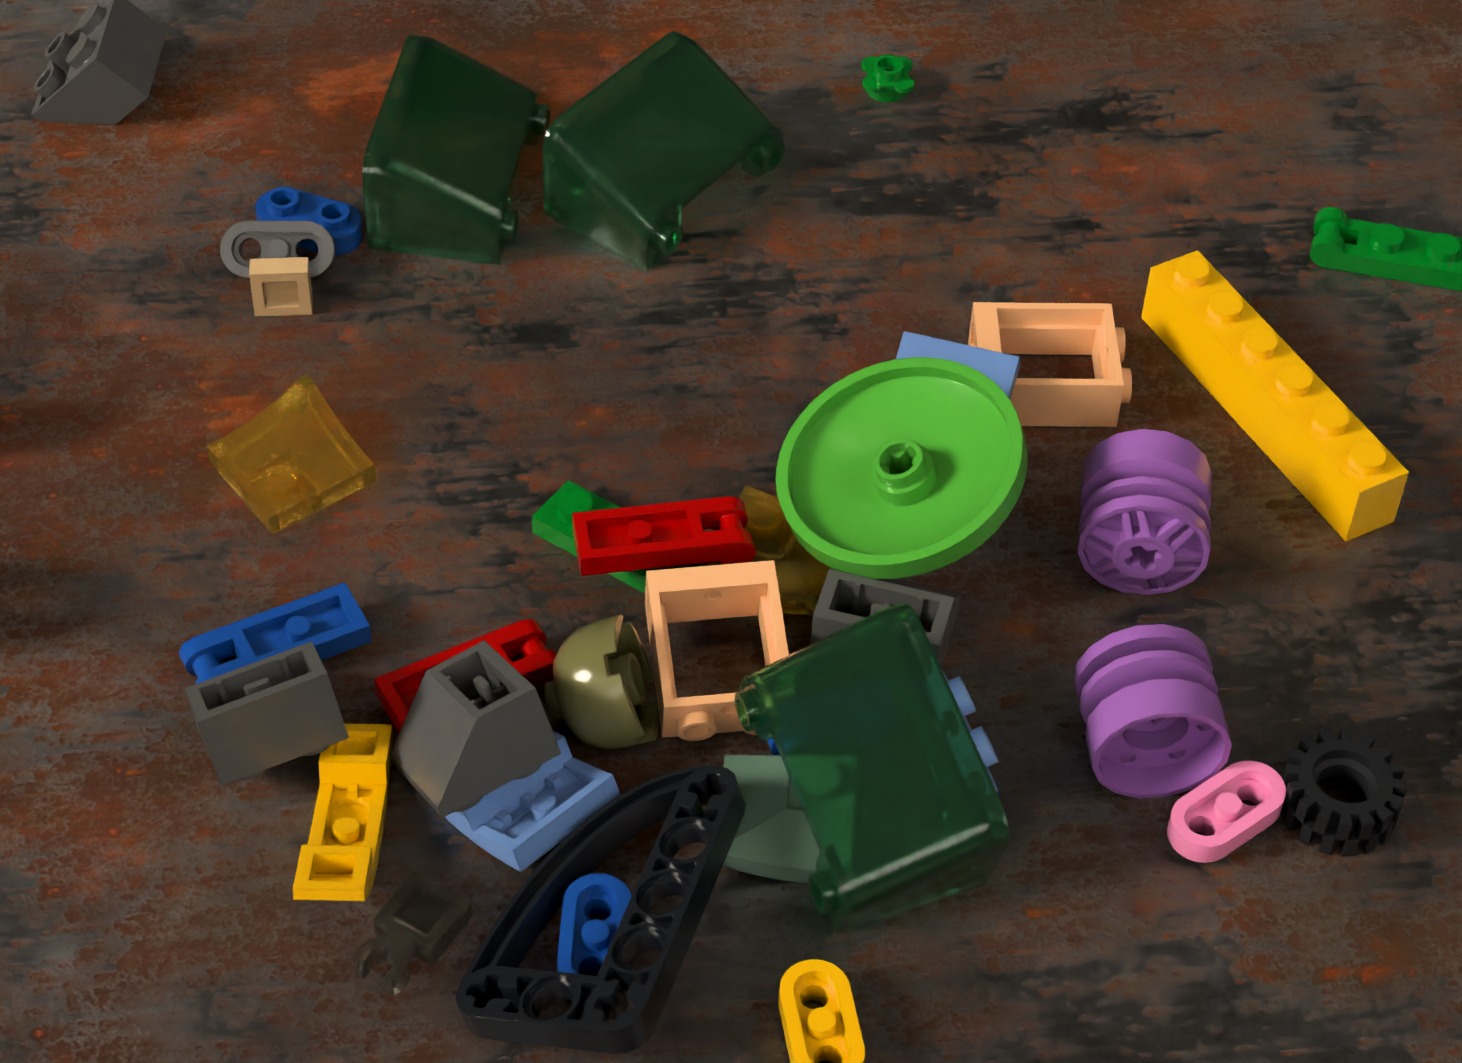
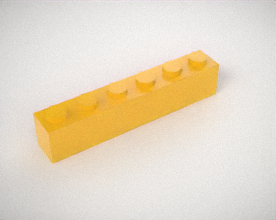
(1274, 396)

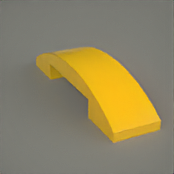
(347, 817)

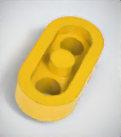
(822, 1032)

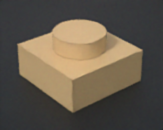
(281, 286)

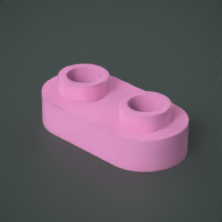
(1219, 813)

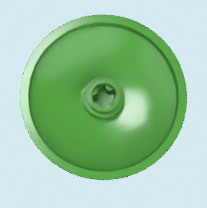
(902, 468)

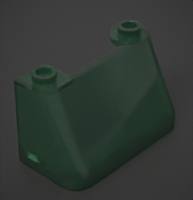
(649, 146)
(447, 155)
(879, 768)

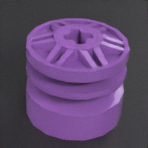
(1145, 512)
(1151, 711)

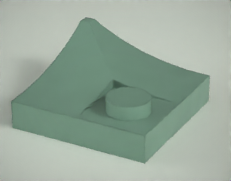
(774, 830)

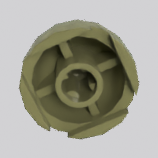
(602, 686)

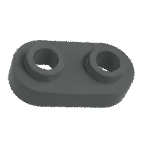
(277, 240)

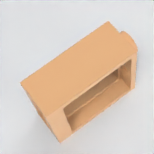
(1059, 331)
(708, 595)

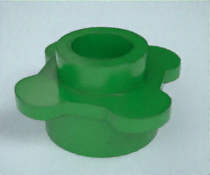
(887, 77)

